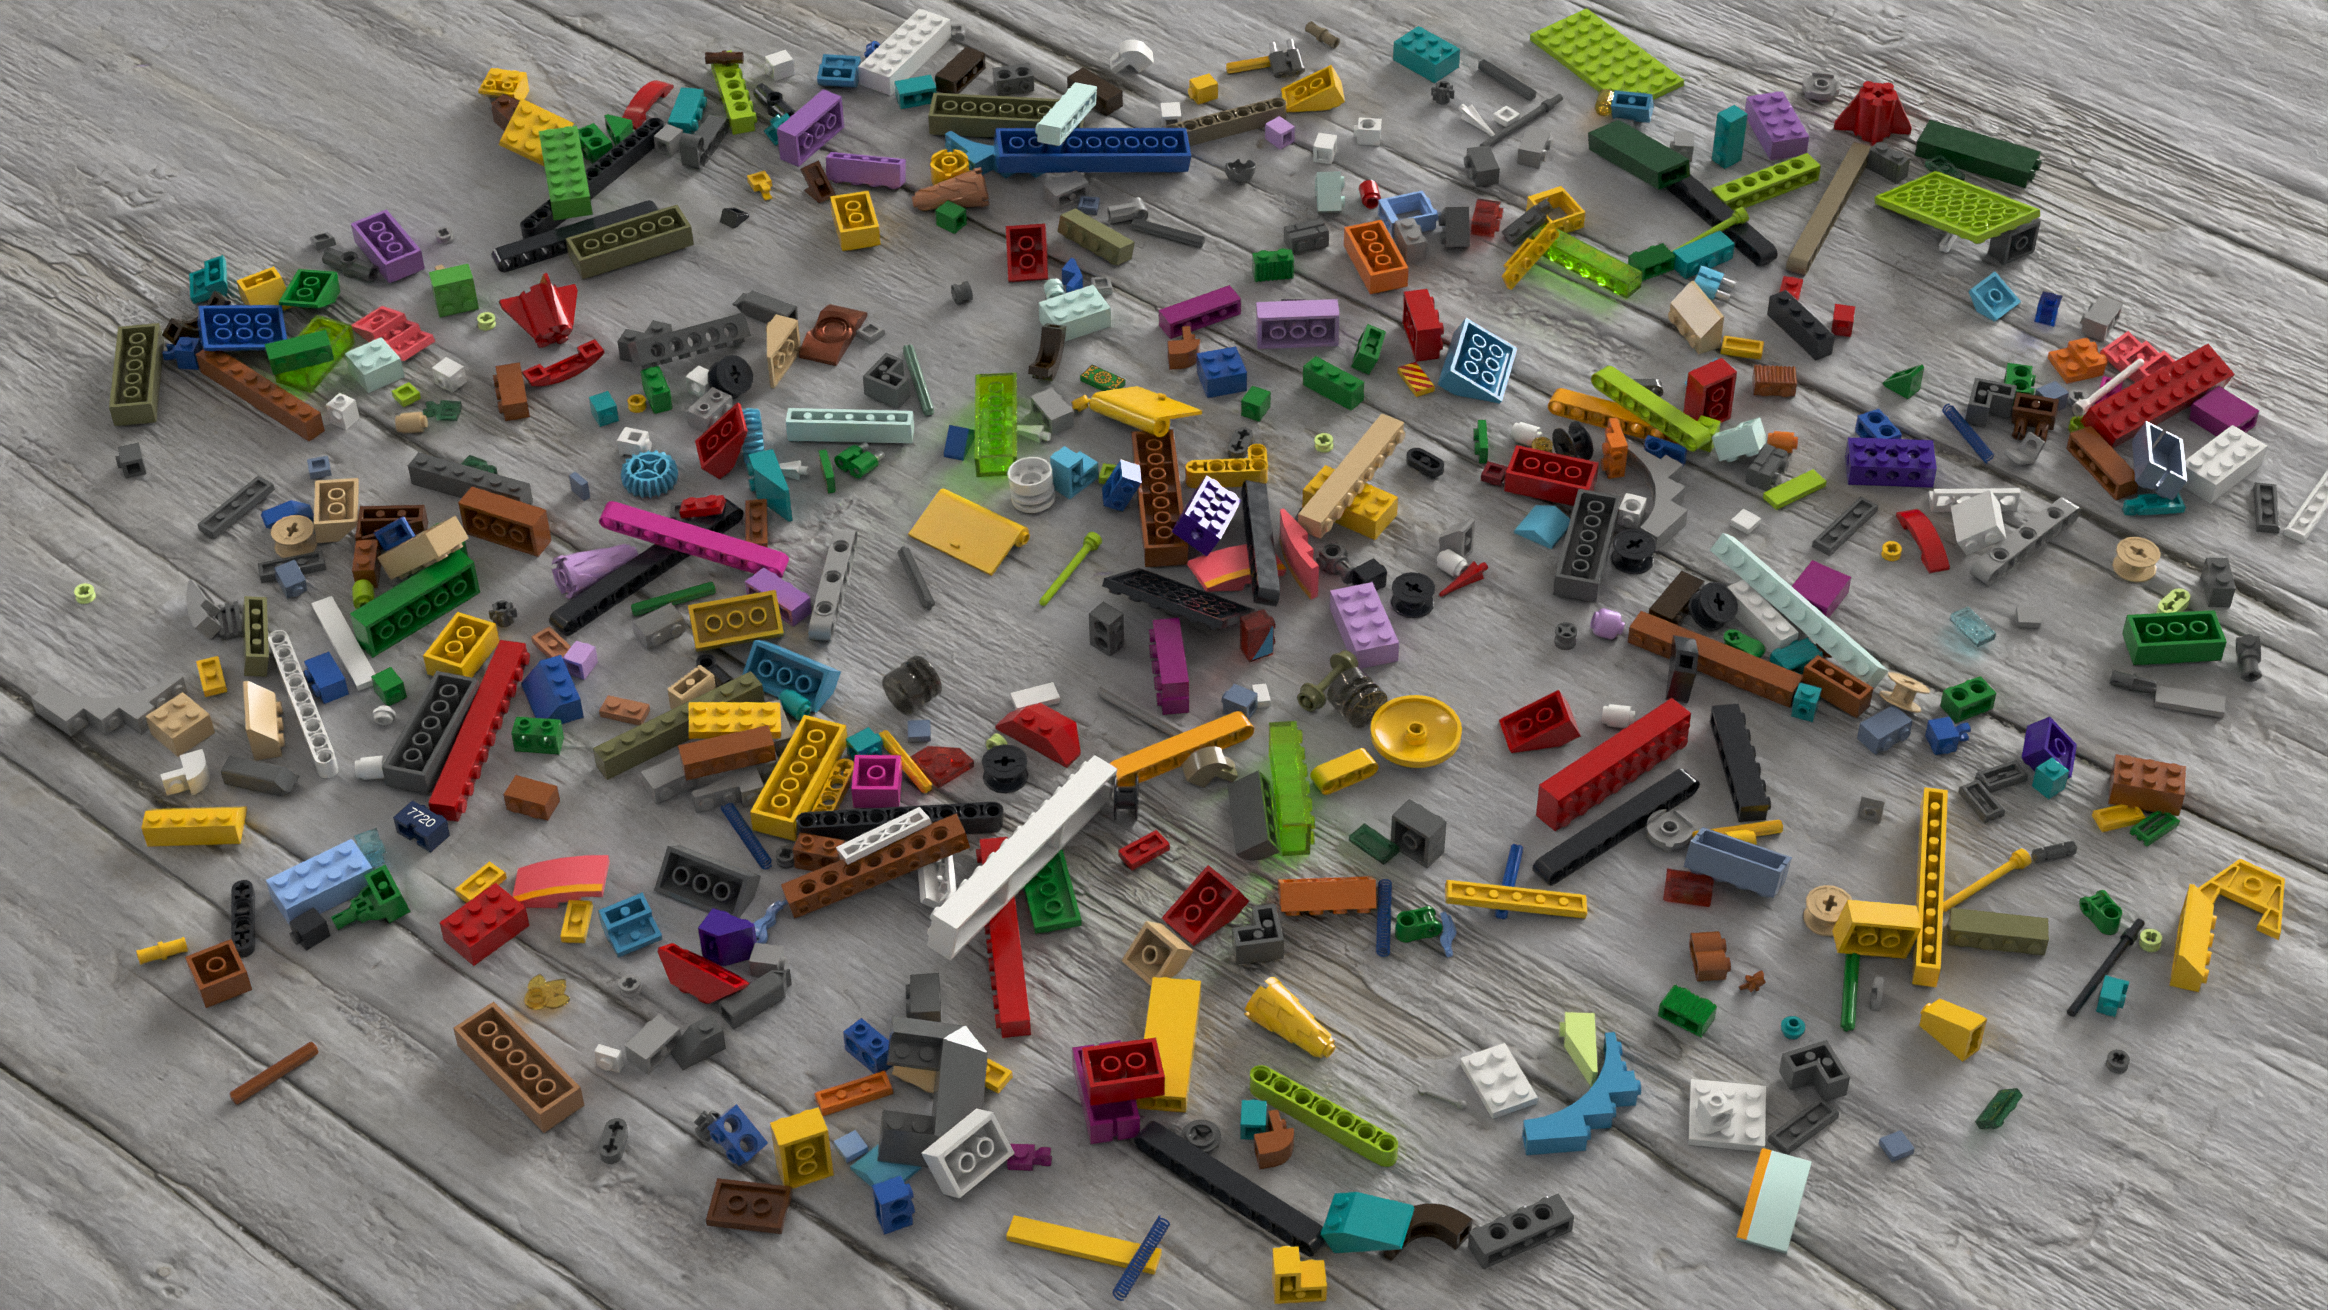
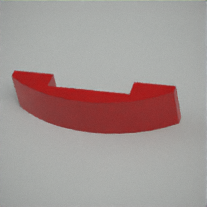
(644, 100)
(565, 369)
(1927, 539)

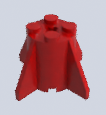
(1874, 113)
(544, 311)

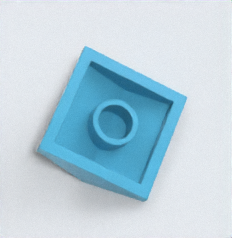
(1993, 297)
(1544, 525)
(875, 1172)

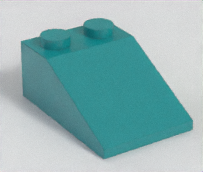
(769, 482)
(1365, 1223)

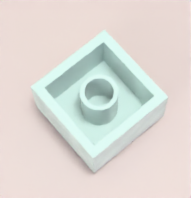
(374, 365)

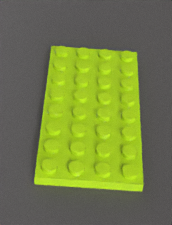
(1604, 56)
(1957, 207)

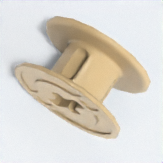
(293, 536)
(2136, 559)
(1904, 692)
(1820, 900)

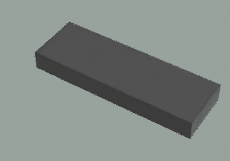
(2266, 508)
(307, 563)
(1803, 1126)

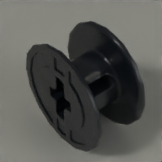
(731, 376)
(1574, 442)
(1633, 551)
(1413, 595)
(1713, 606)
(1005, 768)
(1126, 797)

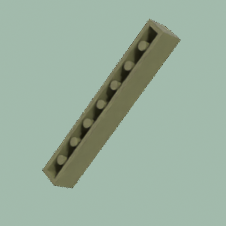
(667, 729)

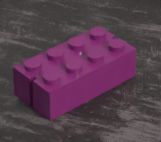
(1169, 666)
(1108, 1119)

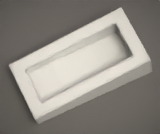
(1263, 695)

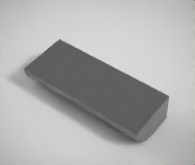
(1253, 817)

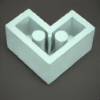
(1328, 192)
(1741, 440)

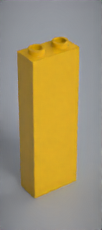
(1173, 1022)

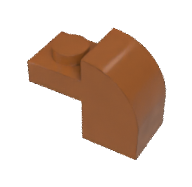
(1183, 352)
(1275, 1146)

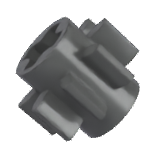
(1442, 92)
(503, 613)
(703, 1122)

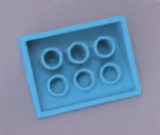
(1477, 364)

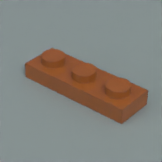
(756, 522)

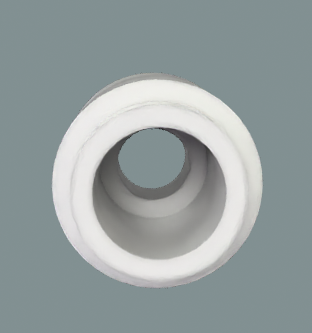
(1525, 433)
(1451, 563)
(1618, 716)
(370, 767)

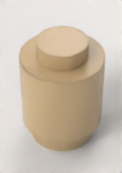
(411, 422)

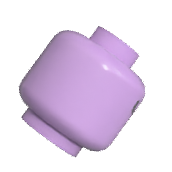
(1607, 623)

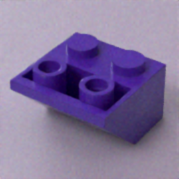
(726, 938)

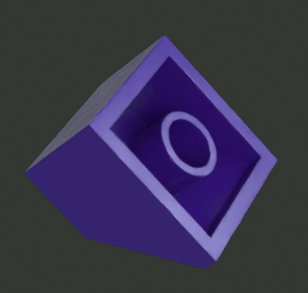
(2047, 740)

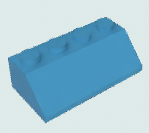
(784, 669)

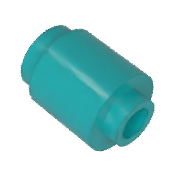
(794, 704)

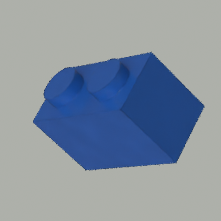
(325, 678)

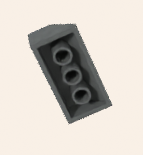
(706, 881)

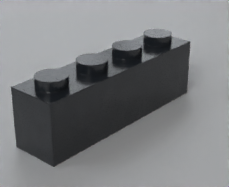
(1800, 325)

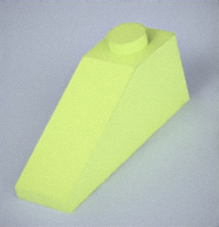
(1580, 1042)

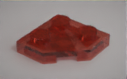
(942, 763)

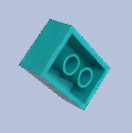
(1426, 54)

